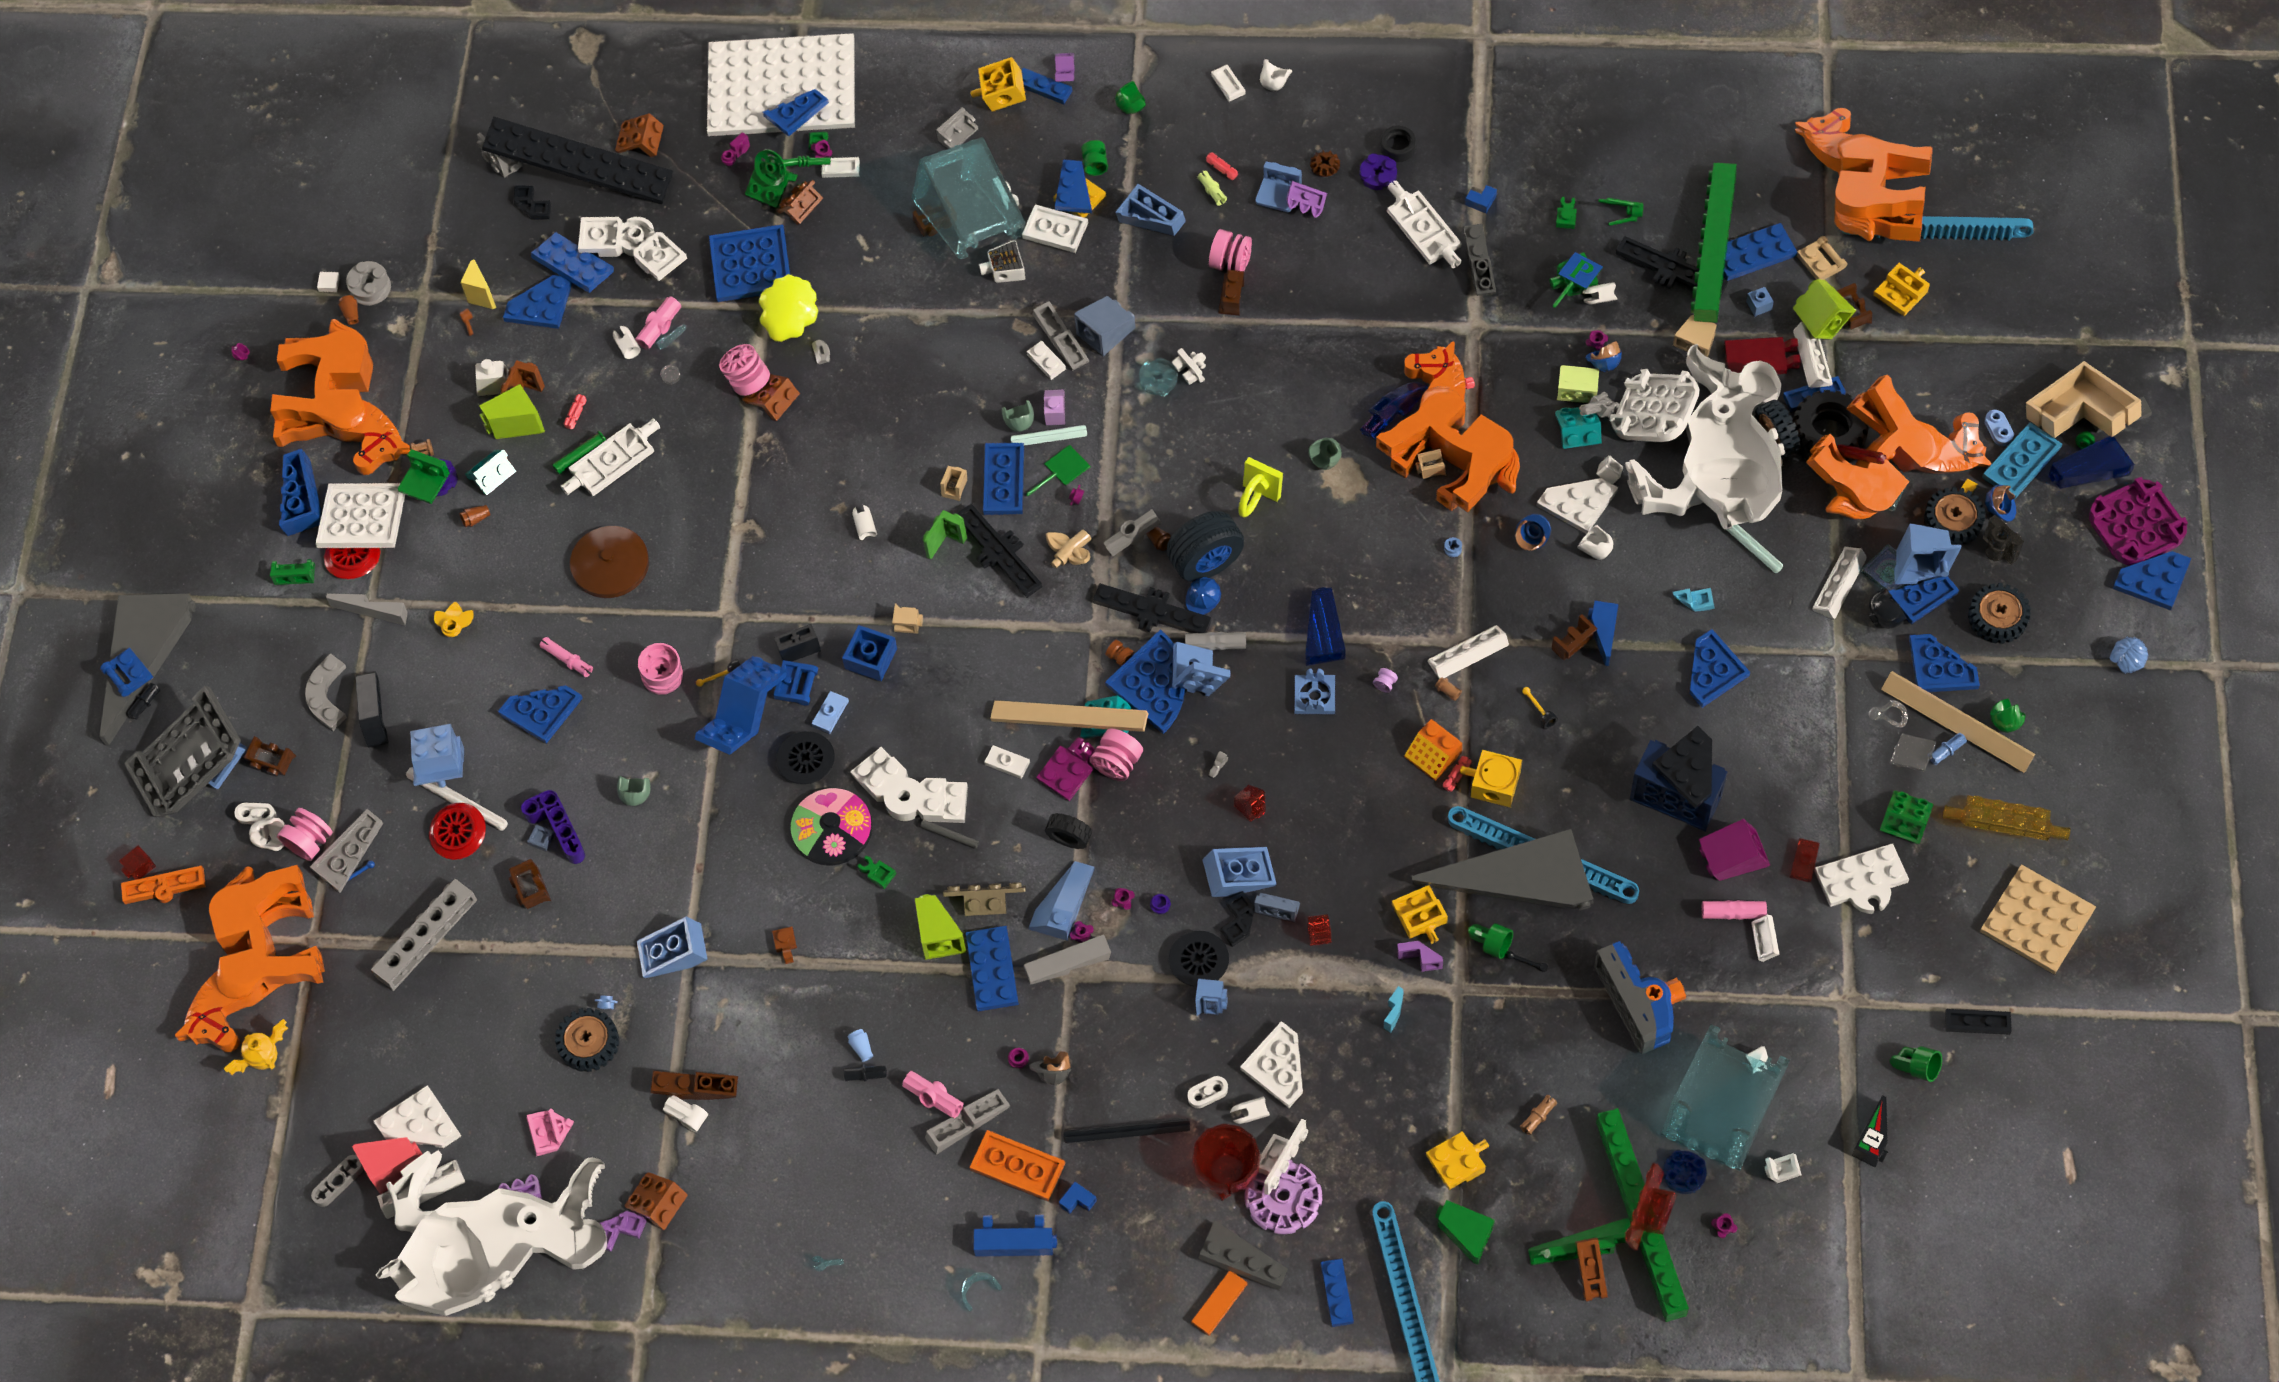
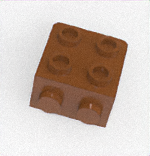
(642, 133)
(524, 374)
(774, 396)
(656, 1199)

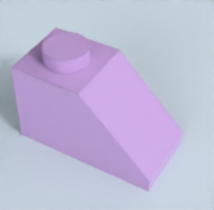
(1054, 407)

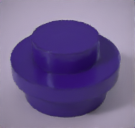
(1160, 904)

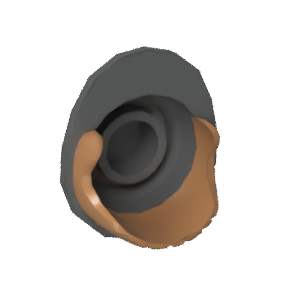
(1053, 1070)

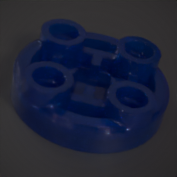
(1684, 1172)

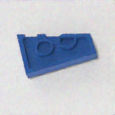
(795, 113)
(1072, 189)
(1924, 597)

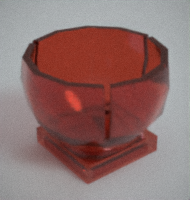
(1226, 1159)

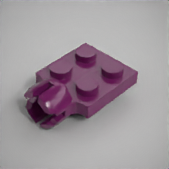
(1068, 768)

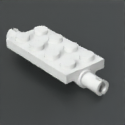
(1423, 226)
(611, 459)

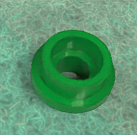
(2085, 439)

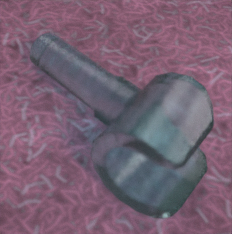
(824, 1263)

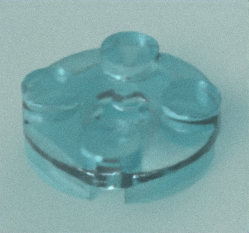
(1161, 386)

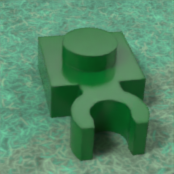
(1566, 214)
(879, 874)

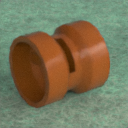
(1119, 652)

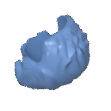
(2129, 654)

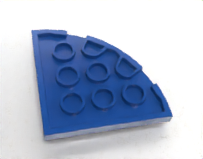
(1148, 680)

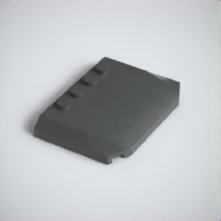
(185, 755)

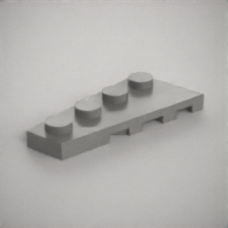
(345, 853)

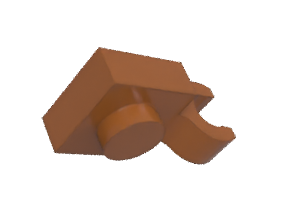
(784, 942)

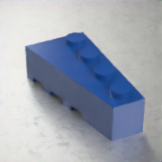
(300, 498)

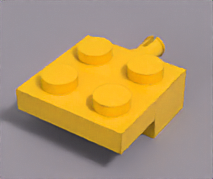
(1902, 289)
(1420, 913)
(1457, 1160)

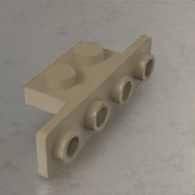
(984, 900)

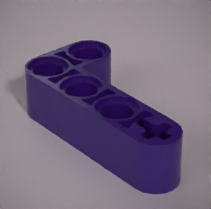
(560, 827)

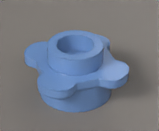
(605, 1002)

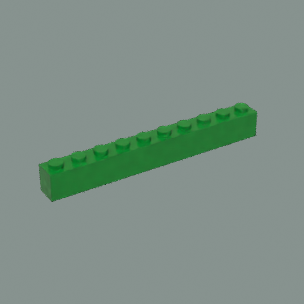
(1715, 242)
(1651, 1244)

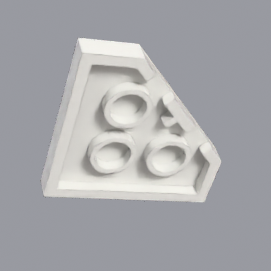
(1578, 502)
(1277, 1065)
(419, 1120)

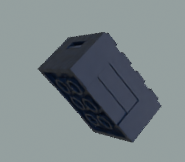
(1657, 793)

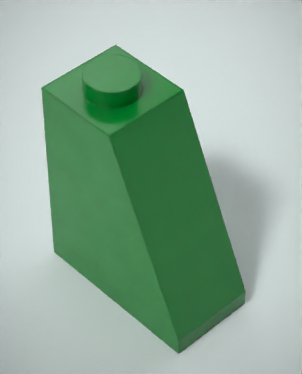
(1465, 1228)

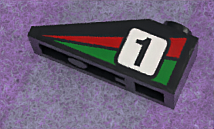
(1874, 1137)

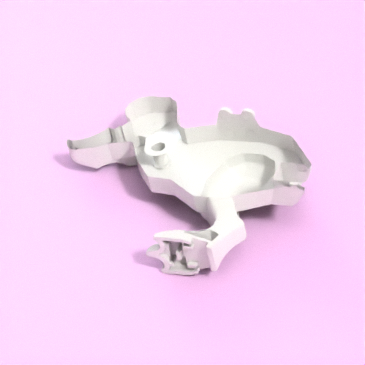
(1723, 445)
(485, 1238)

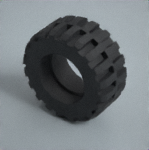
(1828, 406)

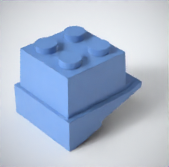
(1924, 555)
(436, 755)

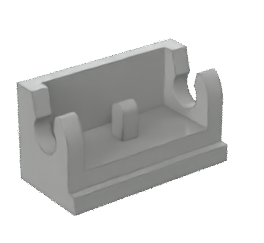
(956, 129)

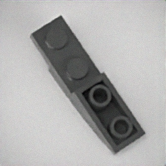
(1479, 260)

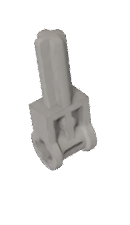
(1600, 405)

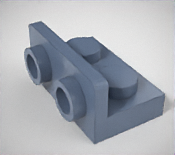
(1276, 907)

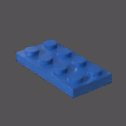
(1758, 251)
(564, 259)
(1003, 478)
(992, 968)

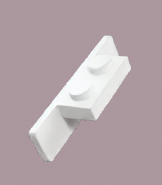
(1277, 1155)

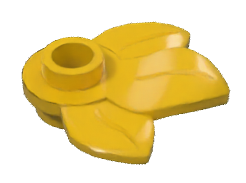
(453, 618)

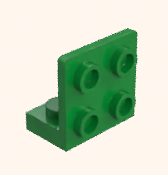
(765, 193)
(424, 477)
(1906, 816)

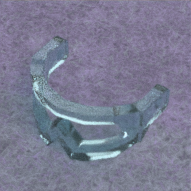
(979, 1276)

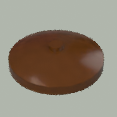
(609, 561)

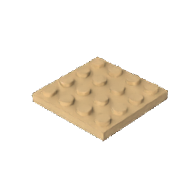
(2038, 919)

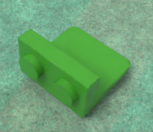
(944, 525)

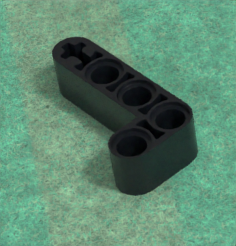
(370, 709)

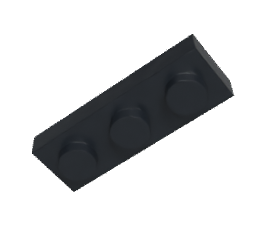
(1978, 1021)

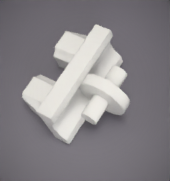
(1194, 372)

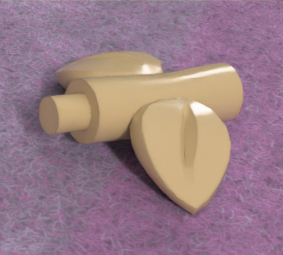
(1069, 549)

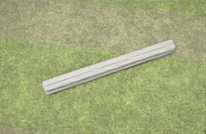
(454, 797)

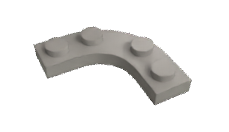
(317, 691)

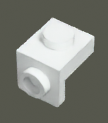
(1782, 1168)

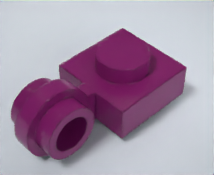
(738, 147)

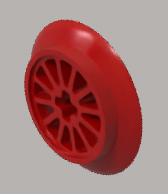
(336, 558)
(471, 844)

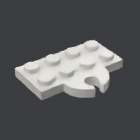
(1862, 878)

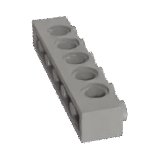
(422, 945)

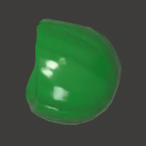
(1130, 99)
(2007, 717)

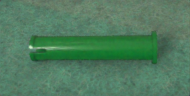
(579, 453)

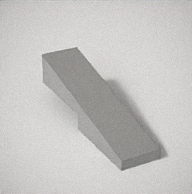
(1060, 336)
(359, 604)
(1071, 958)
(967, 1121)

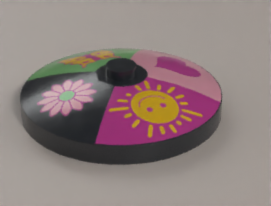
(831, 826)

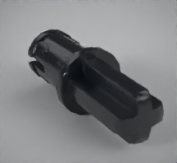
(143, 701)
(865, 1073)

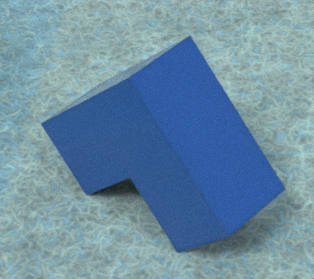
(1481, 201)
(1075, 1196)

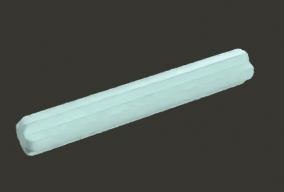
(1050, 435)
(1756, 548)

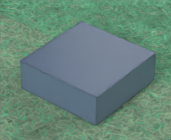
(541, 837)

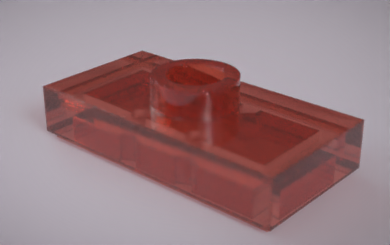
(1804, 860)

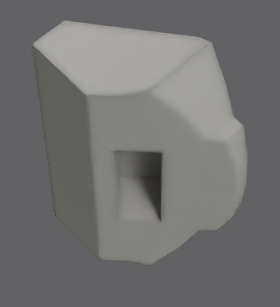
(821, 351)

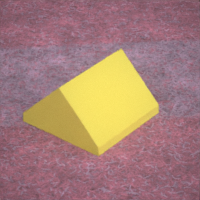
(476, 288)

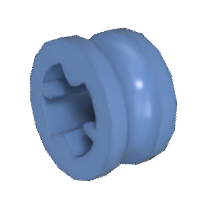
(1456, 552)

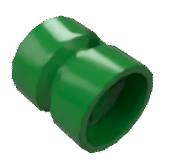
(1094, 158)

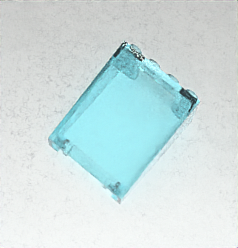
(966, 196)
(1723, 1101)

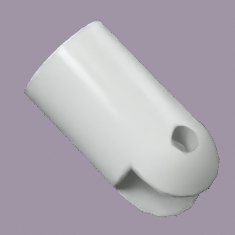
(1600, 293)
(627, 344)
(864, 523)
(1251, 1110)

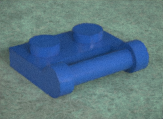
(131, 667)
(787, 688)

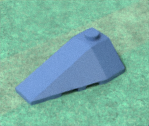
(1061, 906)

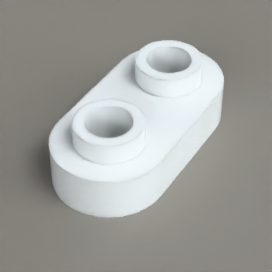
(256, 812)
(1207, 1092)

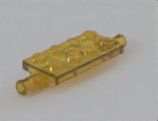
(2007, 818)

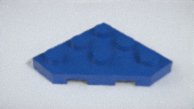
(541, 304)
(2154, 579)
(1940, 667)
(1714, 669)
(541, 711)

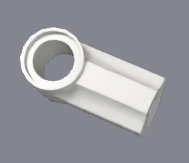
(689, 1115)

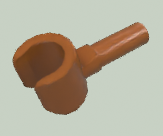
(465, 317)

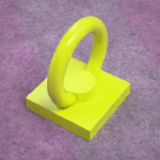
(1263, 481)

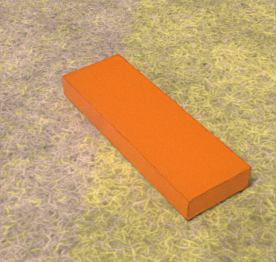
(1219, 1303)

